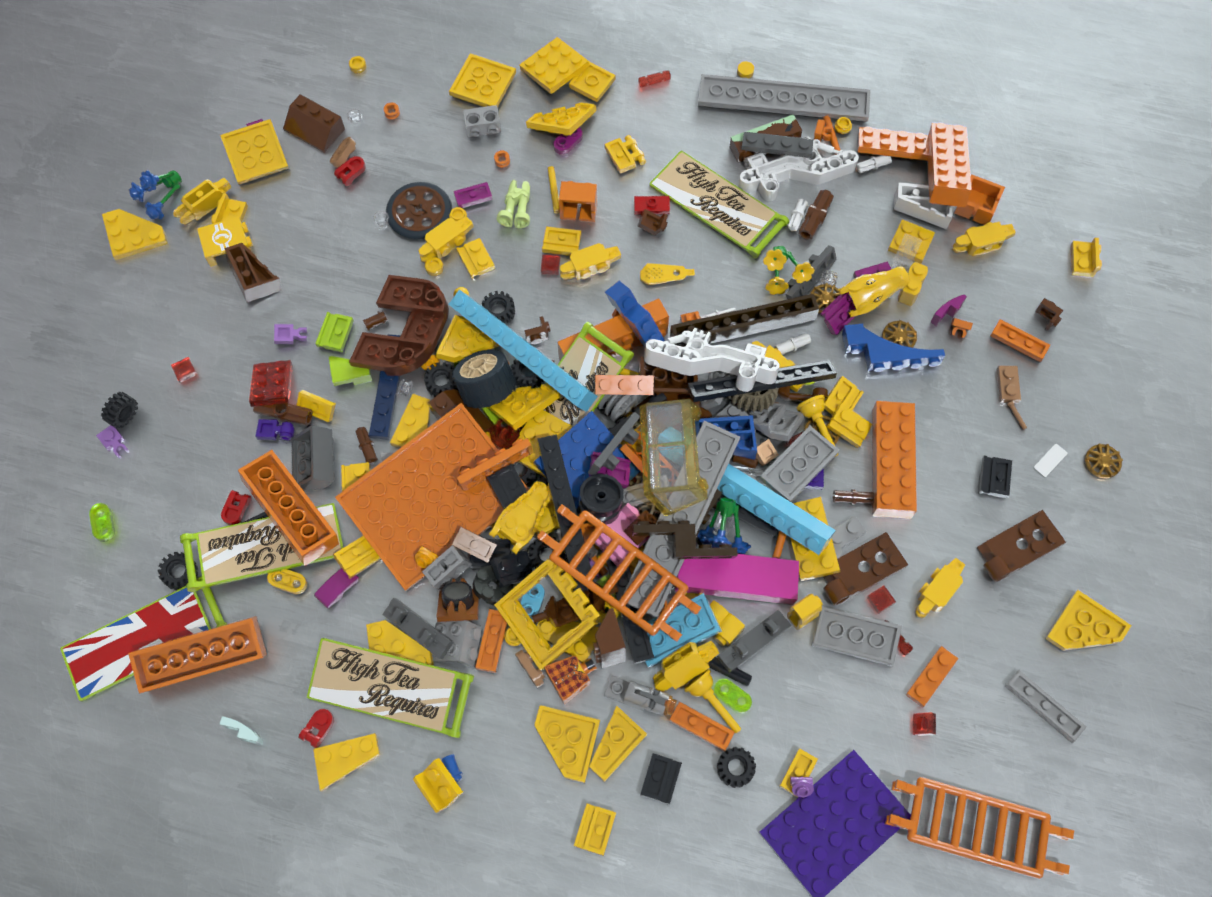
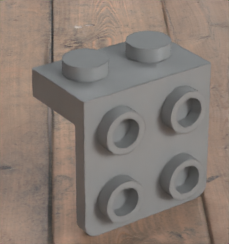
(466, 641)

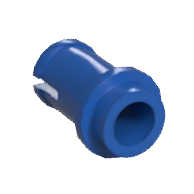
(451, 765)

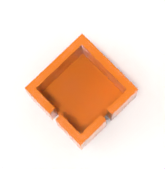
(578, 193)
(982, 200)

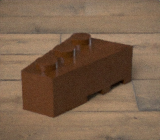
(251, 275)

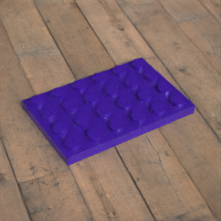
(835, 826)

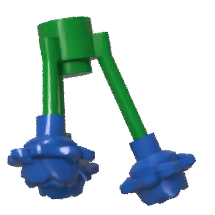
(149, 183)
(707, 537)

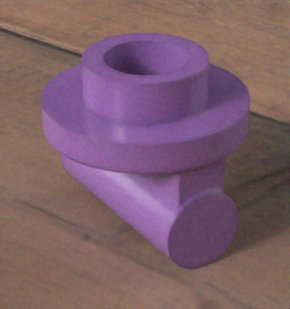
(802, 786)

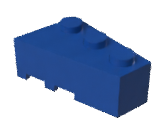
(738, 425)

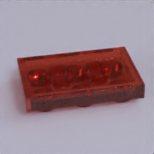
(270, 383)

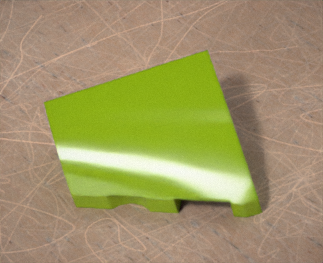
(344, 373)

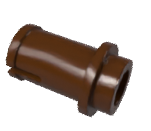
(375, 320)
(750, 463)

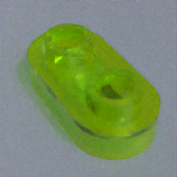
(103, 523)
(731, 697)

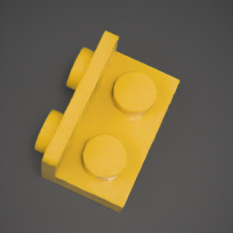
(229, 209)
(1085, 258)
(438, 786)

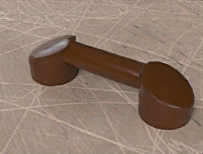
(784, 393)

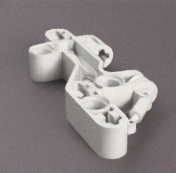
(815, 170)
(701, 358)

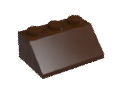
(313, 123)
(666, 380)
(449, 400)
(609, 643)

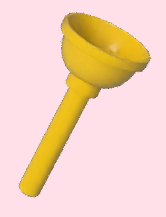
(813, 409)
(702, 687)

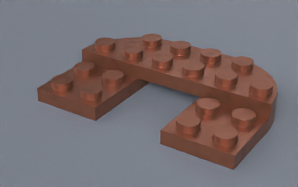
(420, 334)

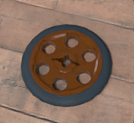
(420, 190)

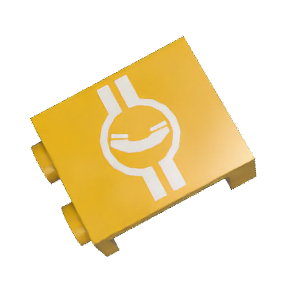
(222, 235)

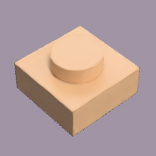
(766, 452)

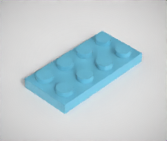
(691, 626)

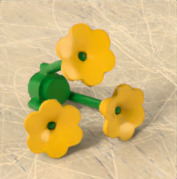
(775, 261)

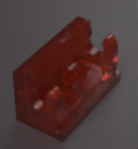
(503, 436)

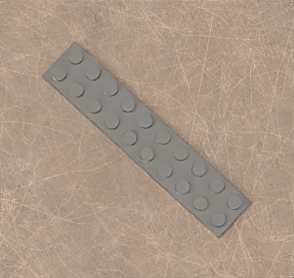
(784, 97)
(714, 451)

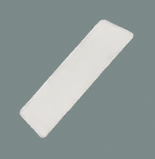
(1050, 460)

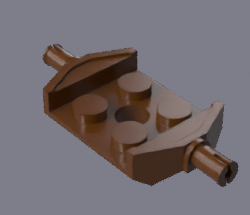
(561, 613)

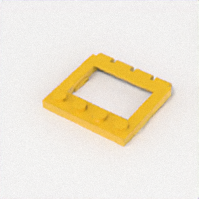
(525, 628)

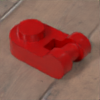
(355, 167)
(231, 513)
(321, 720)

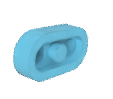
(533, 601)

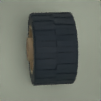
(484, 378)

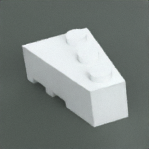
(914, 201)

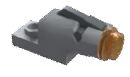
(640, 696)

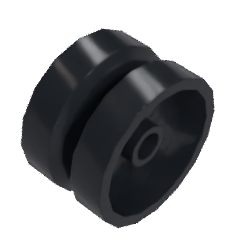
(601, 497)

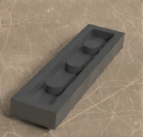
(777, 144)

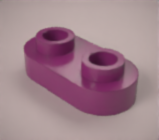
(570, 142)

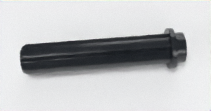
(737, 675)

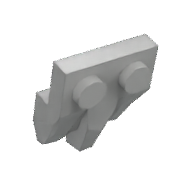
(777, 422)

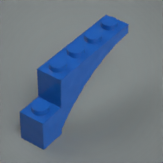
(633, 313)
(885, 355)

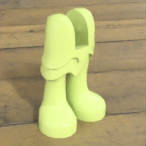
(514, 197)

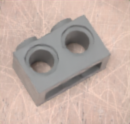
(482, 121)
(447, 567)

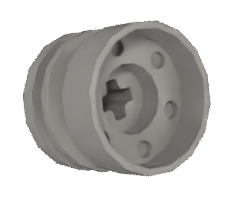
(618, 405)

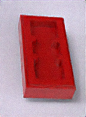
(654, 204)

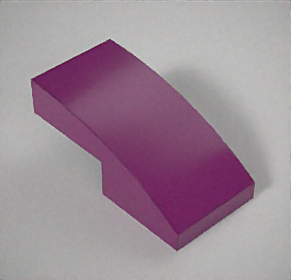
(950, 308)
(334, 588)

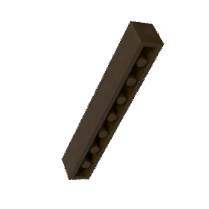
(752, 319)

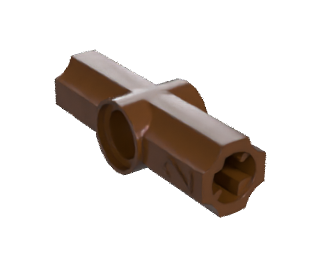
(816, 214)
(292, 413)

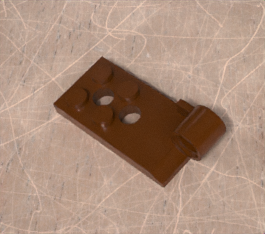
(1006, 558)
(852, 581)

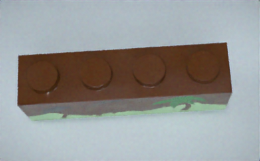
(783, 127)

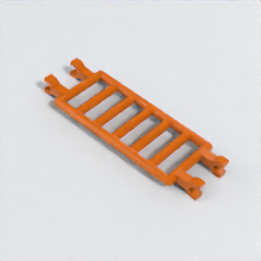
(603, 593)
(1017, 866)

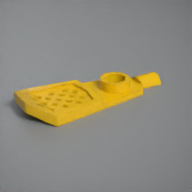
(664, 276)

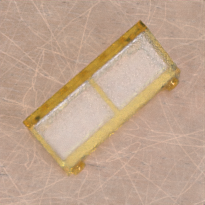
(671, 455)

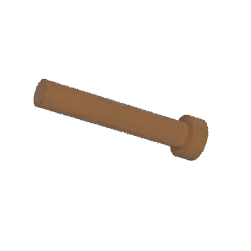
(1017, 415)

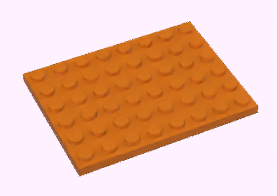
(417, 496)

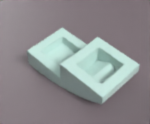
(244, 733)

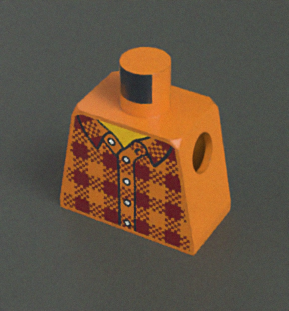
(570, 676)

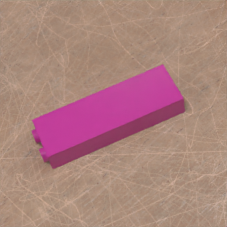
(743, 578)

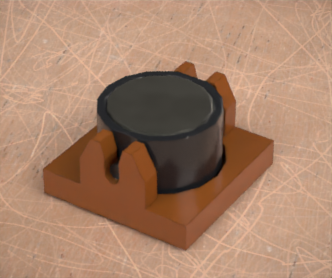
(457, 602)

